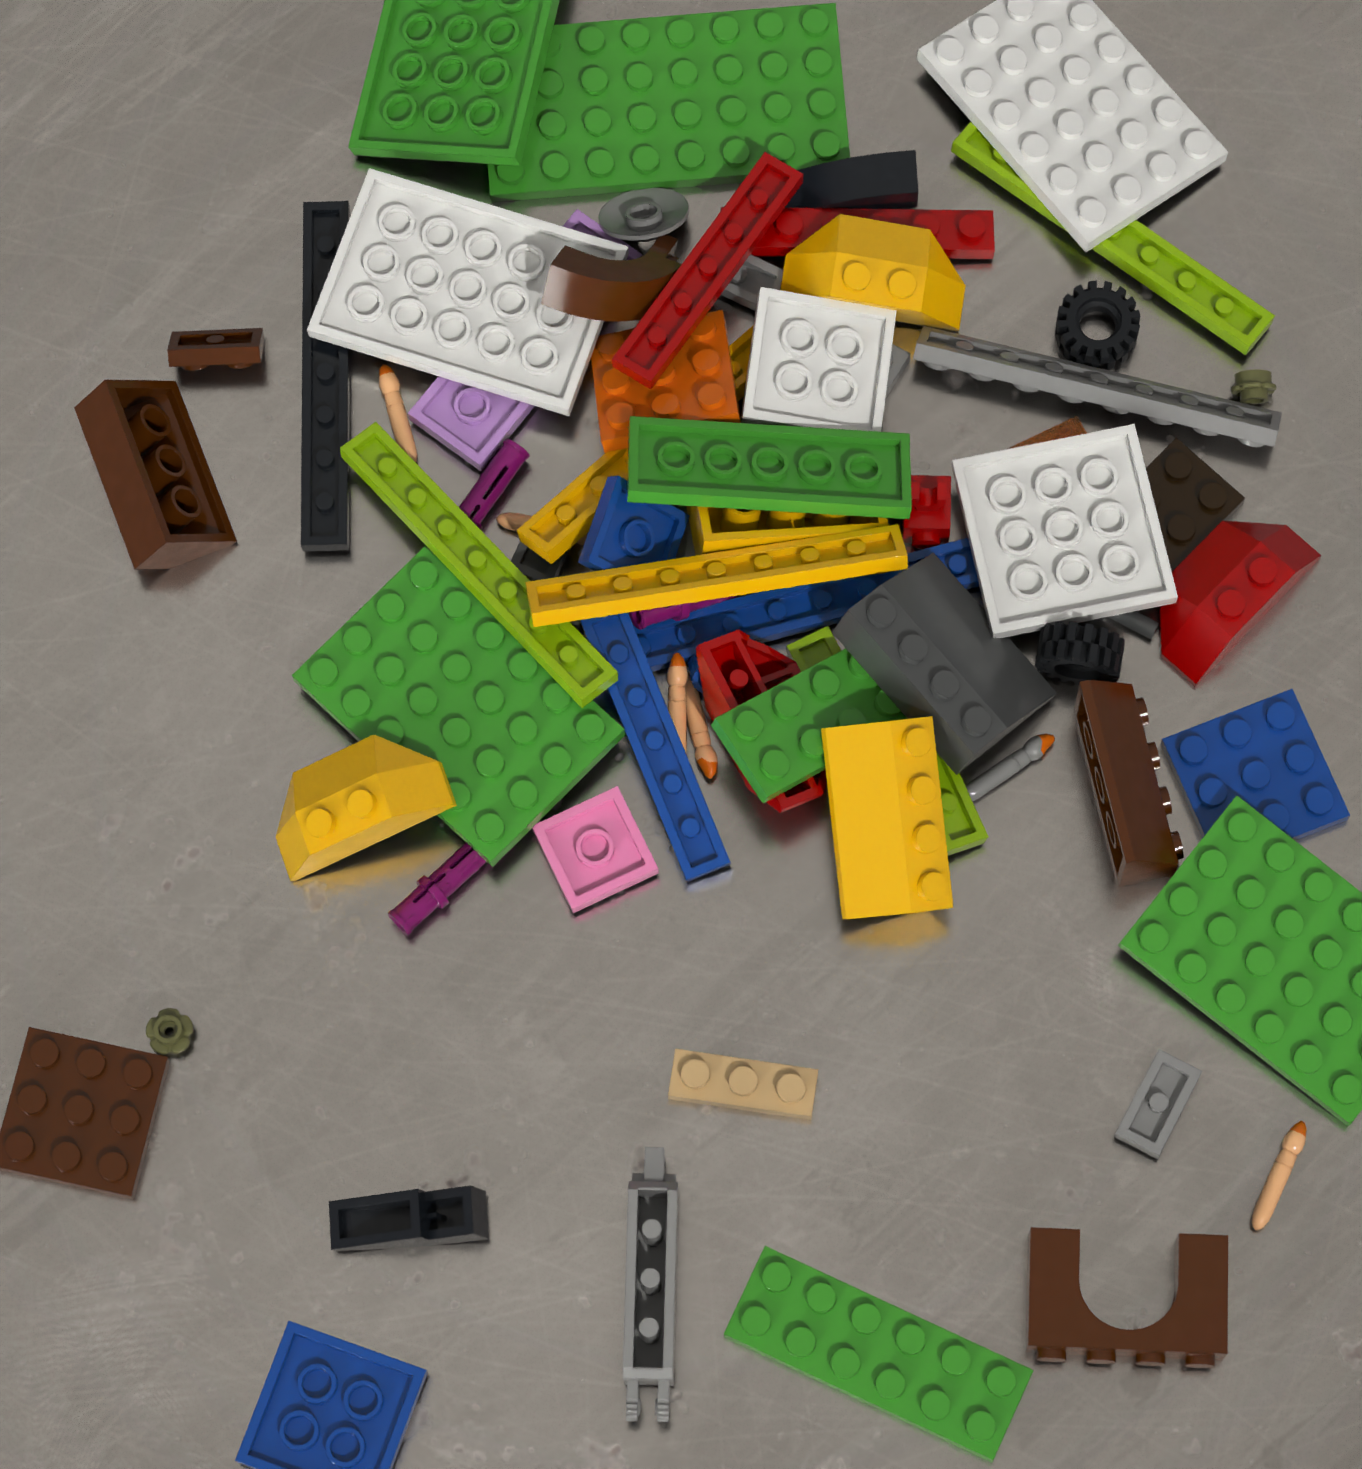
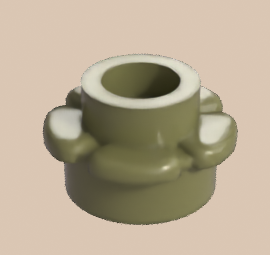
(1253, 386)
(178, 1040)

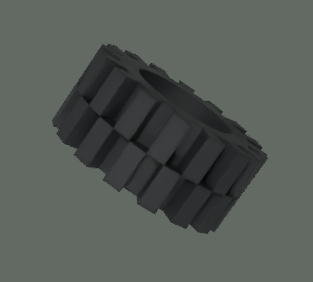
(1103, 300)
(1079, 653)

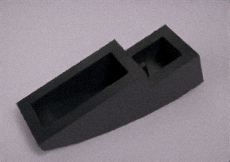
(860, 183)
(409, 1219)

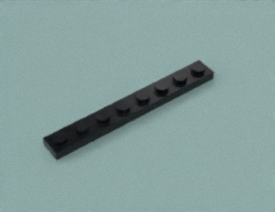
(323, 392)

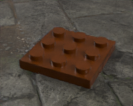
(81, 1112)

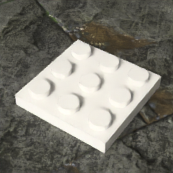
(817, 362)

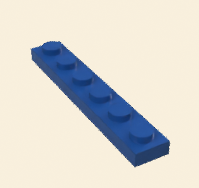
(658, 747)

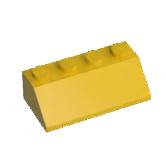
(887, 818)

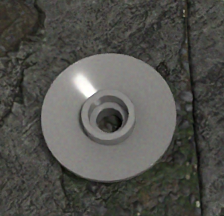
(643, 214)

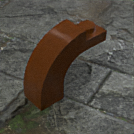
(607, 287)

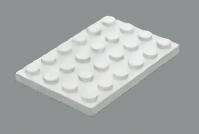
(1072, 111)
(457, 292)

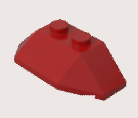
(1227, 590)
(738, 670)

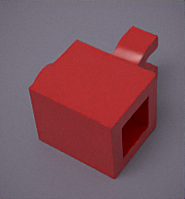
(930, 512)

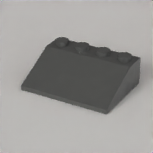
(938, 659)

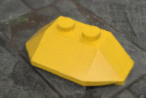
(878, 267)
(357, 802)

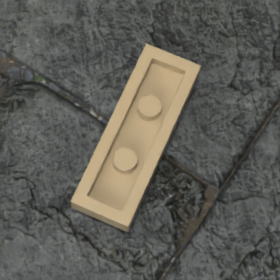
(743, 1084)

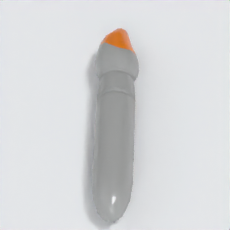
(994, 776)

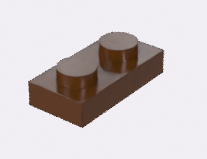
(216, 347)

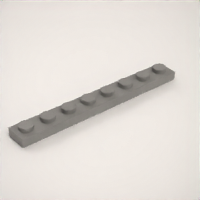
(1112, 390)

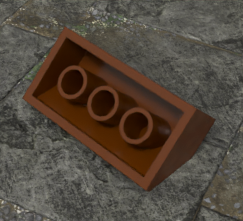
(154, 472)
(1126, 782)

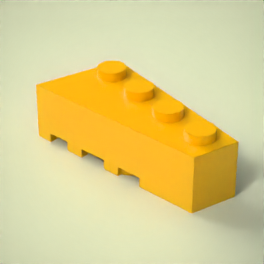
(733, 529)

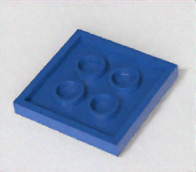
(1265, 759)
(330, 1406)

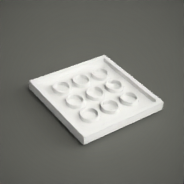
(1064, 531)

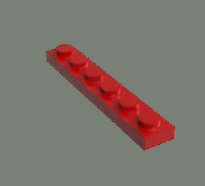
(959, 232)
(707, 270)

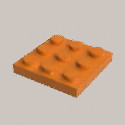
(693, 386)

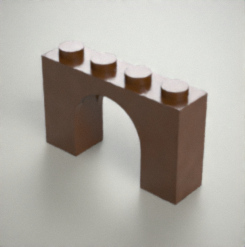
(1063, 1324)

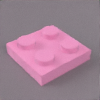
(595, 849)

